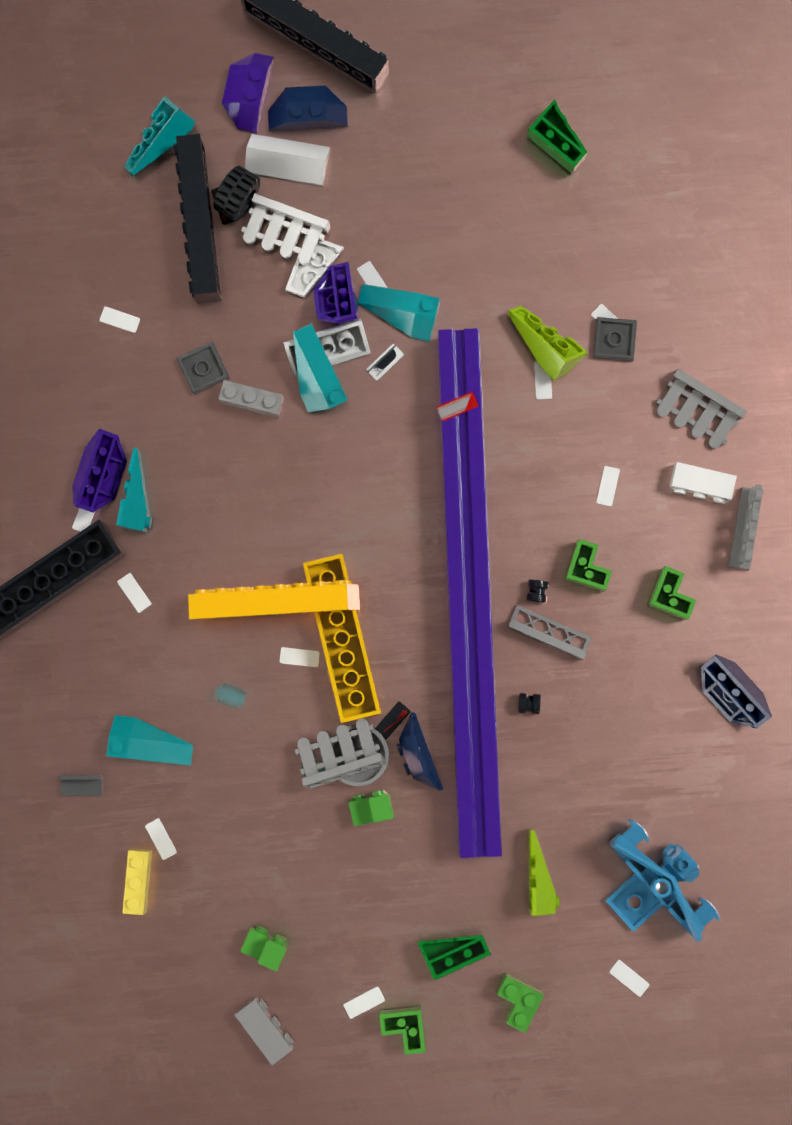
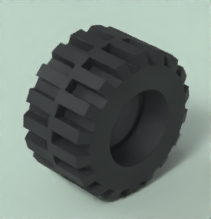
(236, 193)

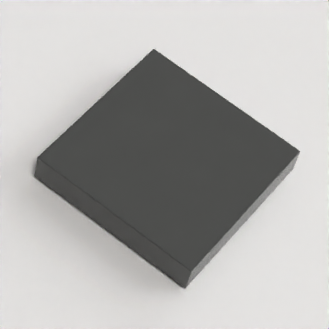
(615, 339)
(203, 368)

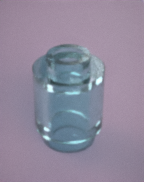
(230, 695)

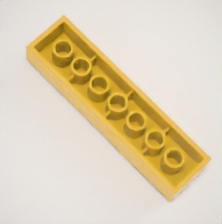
(273, 600)
(344, 647)

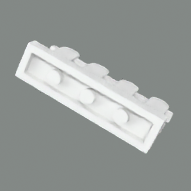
(280, 213)

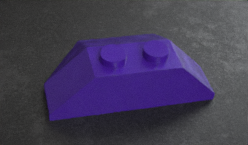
(247, 90)
(336, 295)
(99, 472)

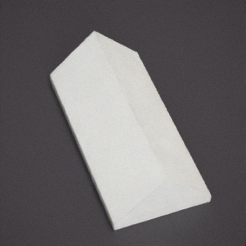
(286, 159)
(339, 343)

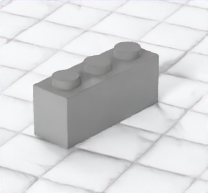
(251, 399)
(264, 1030)

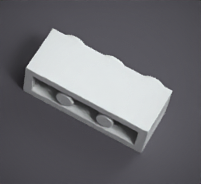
(702, 483)

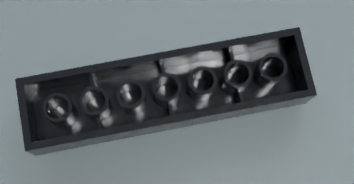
(322, 39)
(198, 218)
(56, 575)

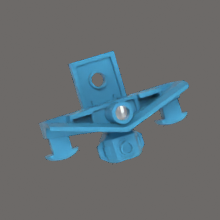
(657, 884)

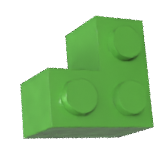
(582, 569)
(666, 595)
(371, 808)
(265, 947)
(524, 999)
(406, 1022)

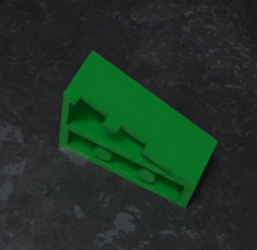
(557, 138)
(453, 954)

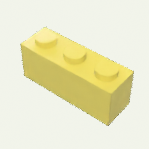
(137, 881)

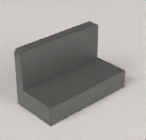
(81, 785)

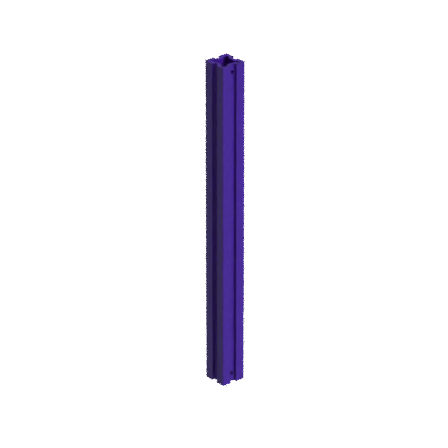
(469, 599)

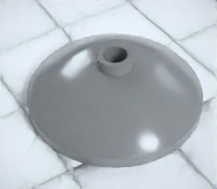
(369, 776)

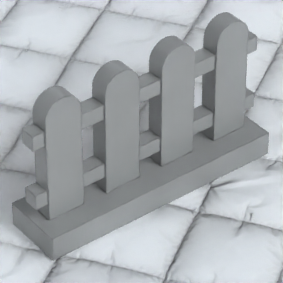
(711, 409)
(745, 527)
(330, 762)

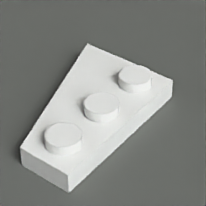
(306, 276)

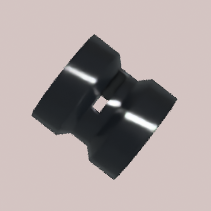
(537, 591)
(529, 703)

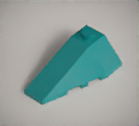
(167, 123)
(405, 310)
(315, 374)
(134, 510)
(141, 741)

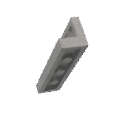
(547, 639)

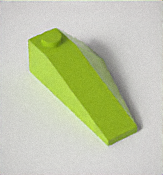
(550, 349)
(541, 890)

